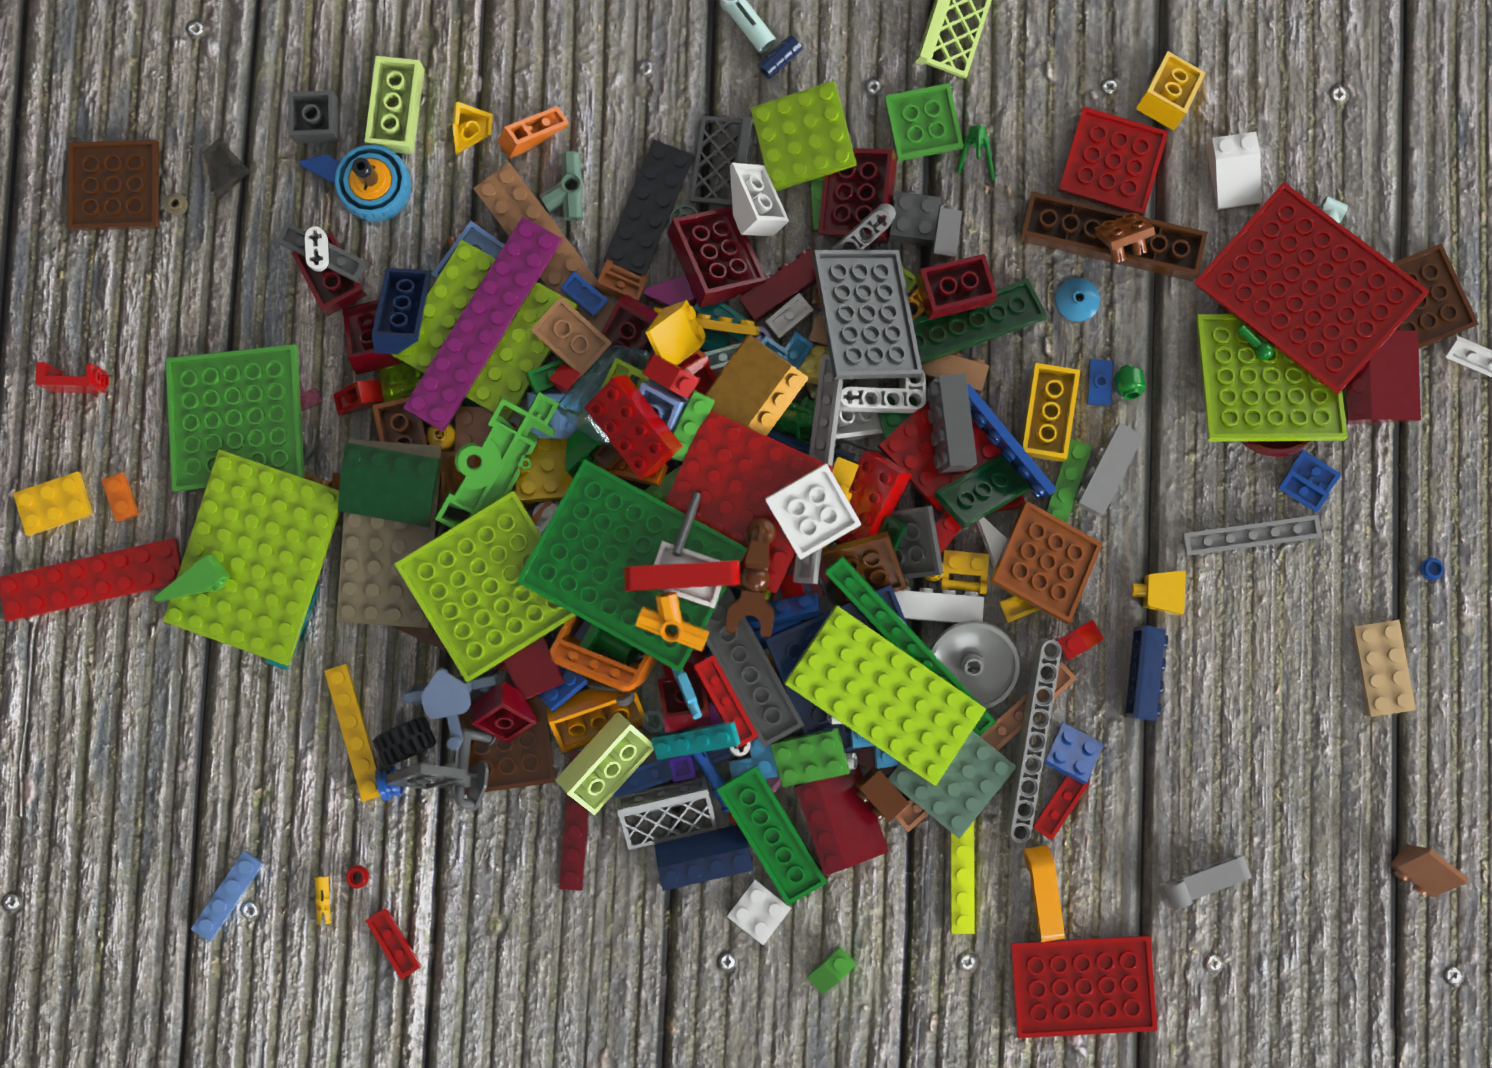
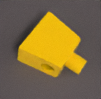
(1162, 592)

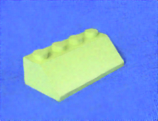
(605, 763)

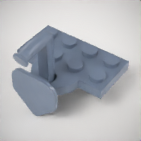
(448, 698)

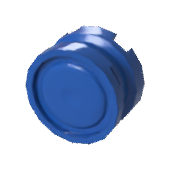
(387, 791)

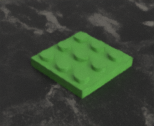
(923, 122)

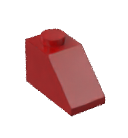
(670, 376)
(358, 397)
(1079, 640)

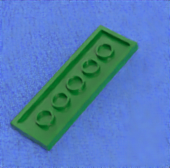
(772, 835)

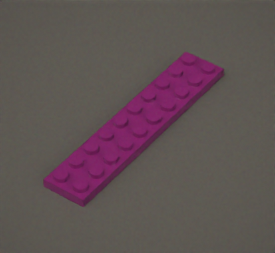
(482, 324)

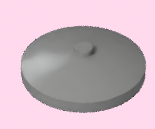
(980, 659)

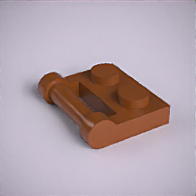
(619, 281)

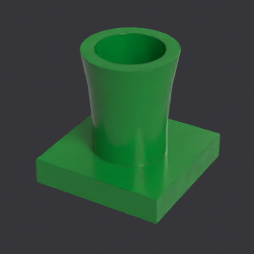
(602, 641)

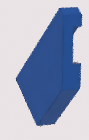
(322, 166)

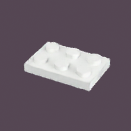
(702, 595)

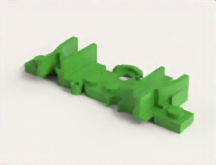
(499, 456)

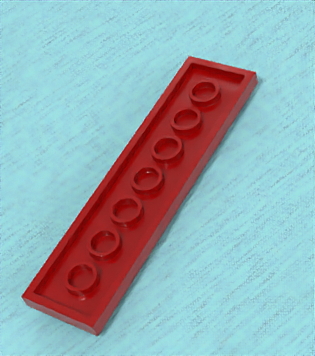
(90, 580)

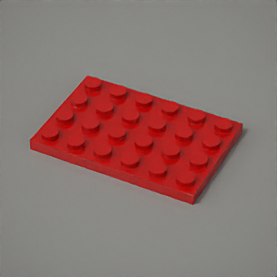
(1083, 986)

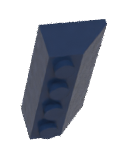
(400, 309)
(1145, 673)
(703, 857)

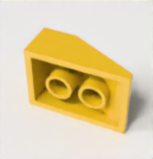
(1171, 91)
(676, 333)

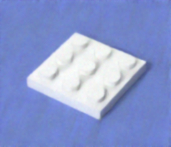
(813, 511)

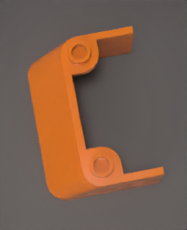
(569, 654)

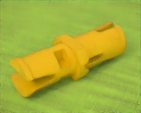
(322, 906)

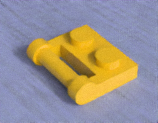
(965, 564)

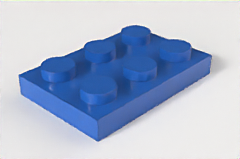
(560, 694)

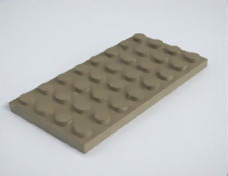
(368, 579)

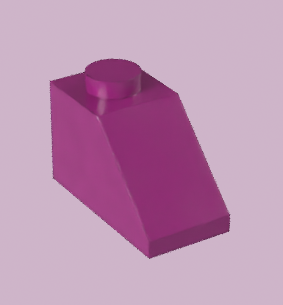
(670, 292)

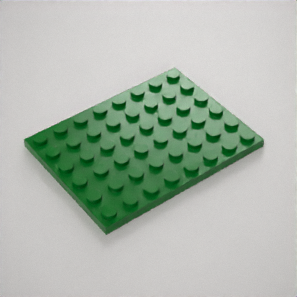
(610, 527)

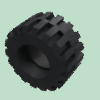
(404, 741)

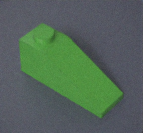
(202, 577)

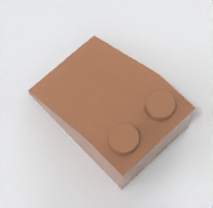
(1426, 871)

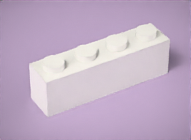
(940, 607)

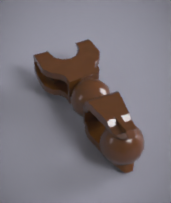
(754, 580)

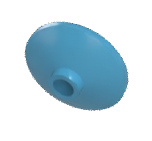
(1070, 307)

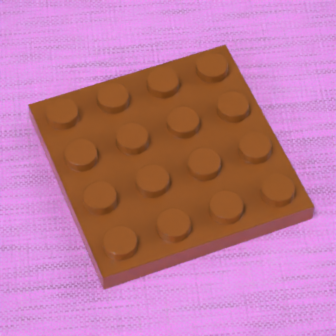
(1046, 562)

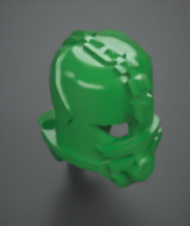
(797, 419)

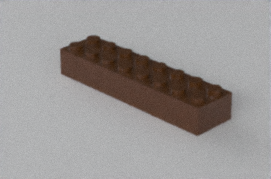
(1071, 225)

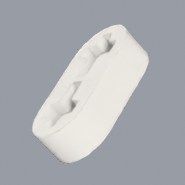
(311, 249)

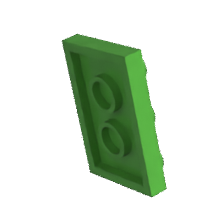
(810, 757)

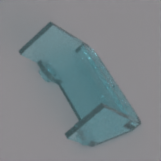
(573, 402)

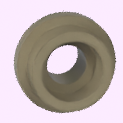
(180, 209)

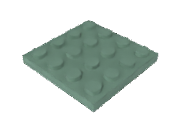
(964, 787)

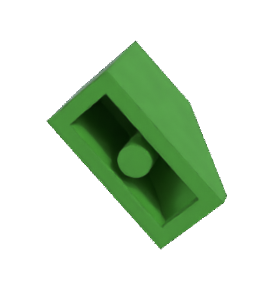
(832, 969)

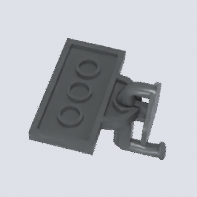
(453, 776)

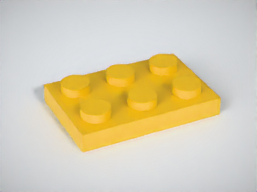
(53, 503)

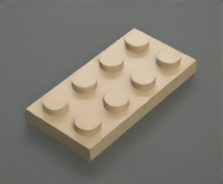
(1383, 668)

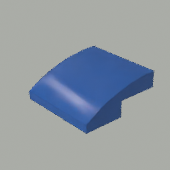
(1309, 480)

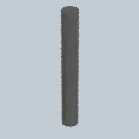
(686, 524)

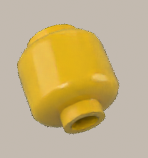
(446, 441)

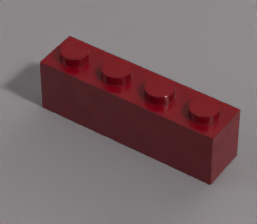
(780, 287)

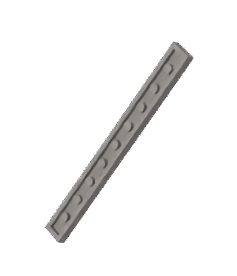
(821, 448)

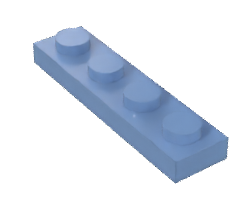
(227, 896)

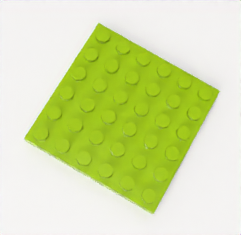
(515, 353)
(1260, 397)
(471, 587)

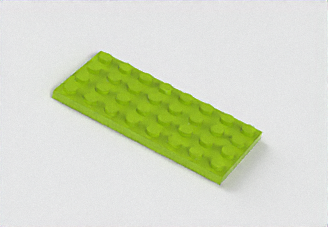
(885, 695)

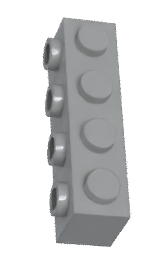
(1109, 469)

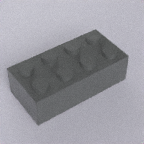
(951, 424)

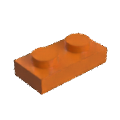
(120, 497)

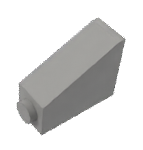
(946, 236)

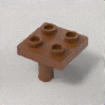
(1124, 231)

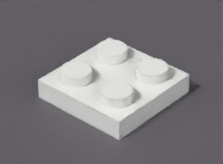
(759, 912)

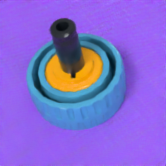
(373, 183)

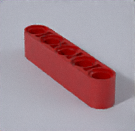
(681, 575)

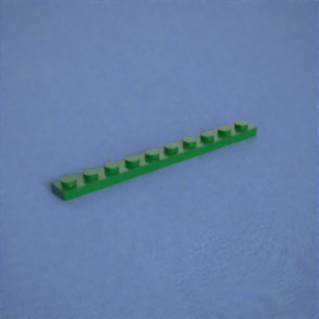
(895, 629)

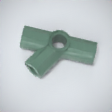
(559, 195)

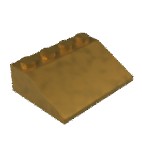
(755, 386)

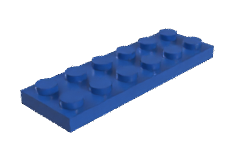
(1010, 448)

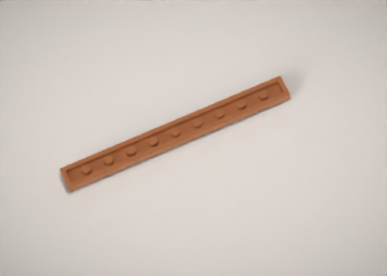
(997, 736)

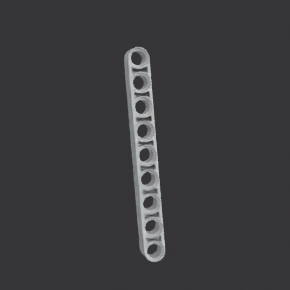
(1037, 750)

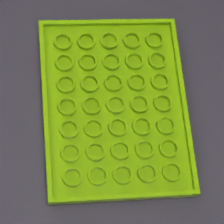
(271, 541)

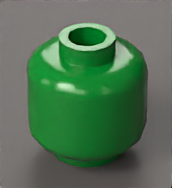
(1130, 382)

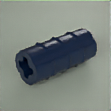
(779, 57)

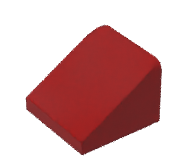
(564, 378)
(791, 589)

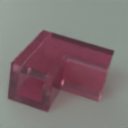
(309, 398)

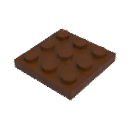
(872, 558)

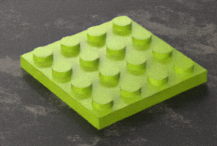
(803, 136)

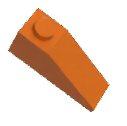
(531, 131)

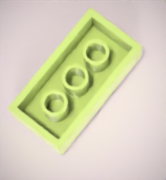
(395, 104)

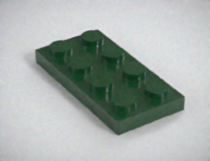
(982, 491)

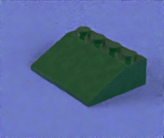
(388, 484)

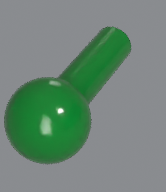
(1262, 349)

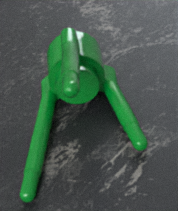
(977, 138)

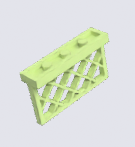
(932, 35)

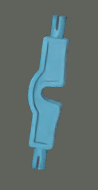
(687, 692)

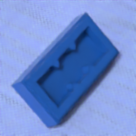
(584, 294)
(1099, 382)

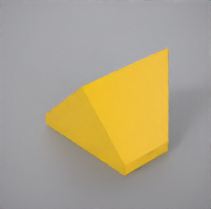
(470, 126)

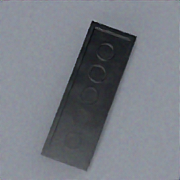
(649, 207)

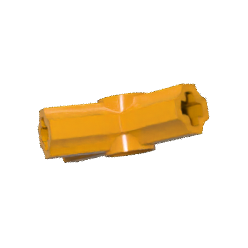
(667, 614)

